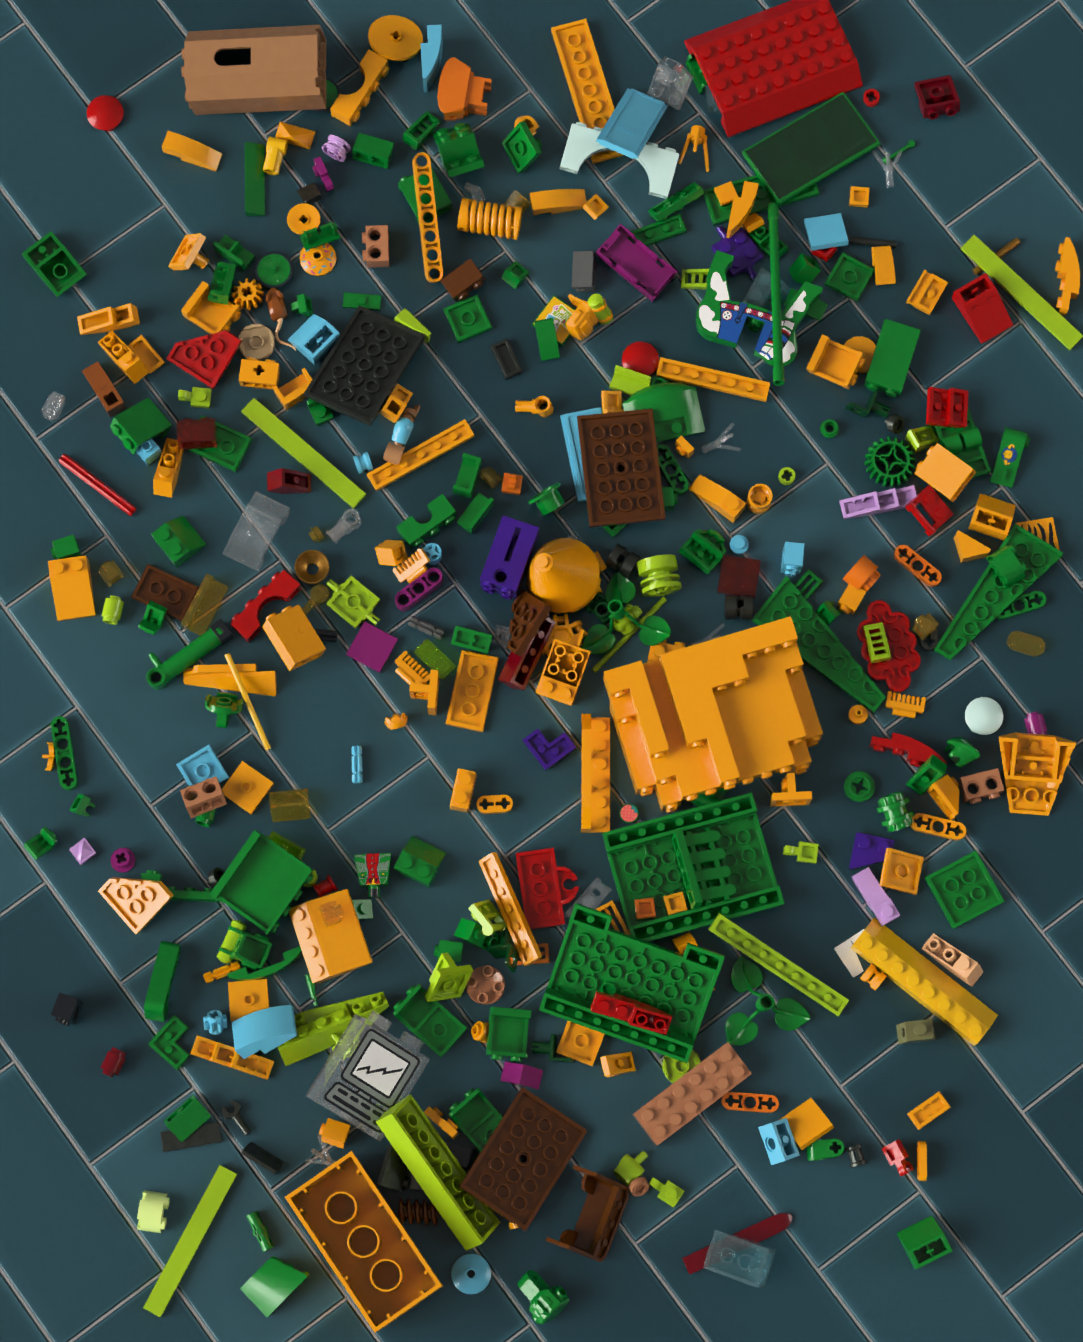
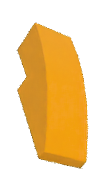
(191, 151)
(557, 201)
(742, 207)
(108, 319)

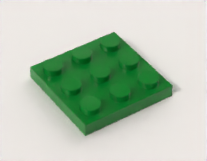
(964, 889)

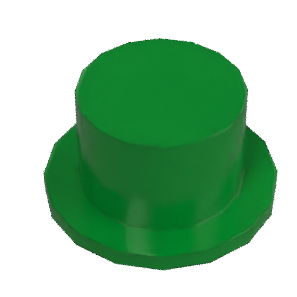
(548, 499)

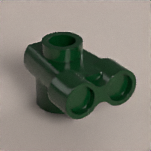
(598, 606)

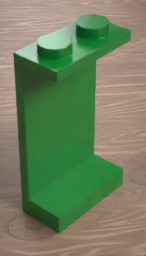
(892, 358)

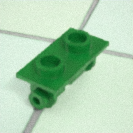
(314, 238)

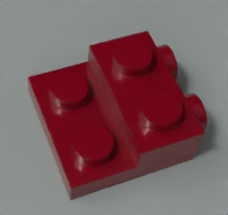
(937, 97)

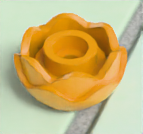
(396, 721)

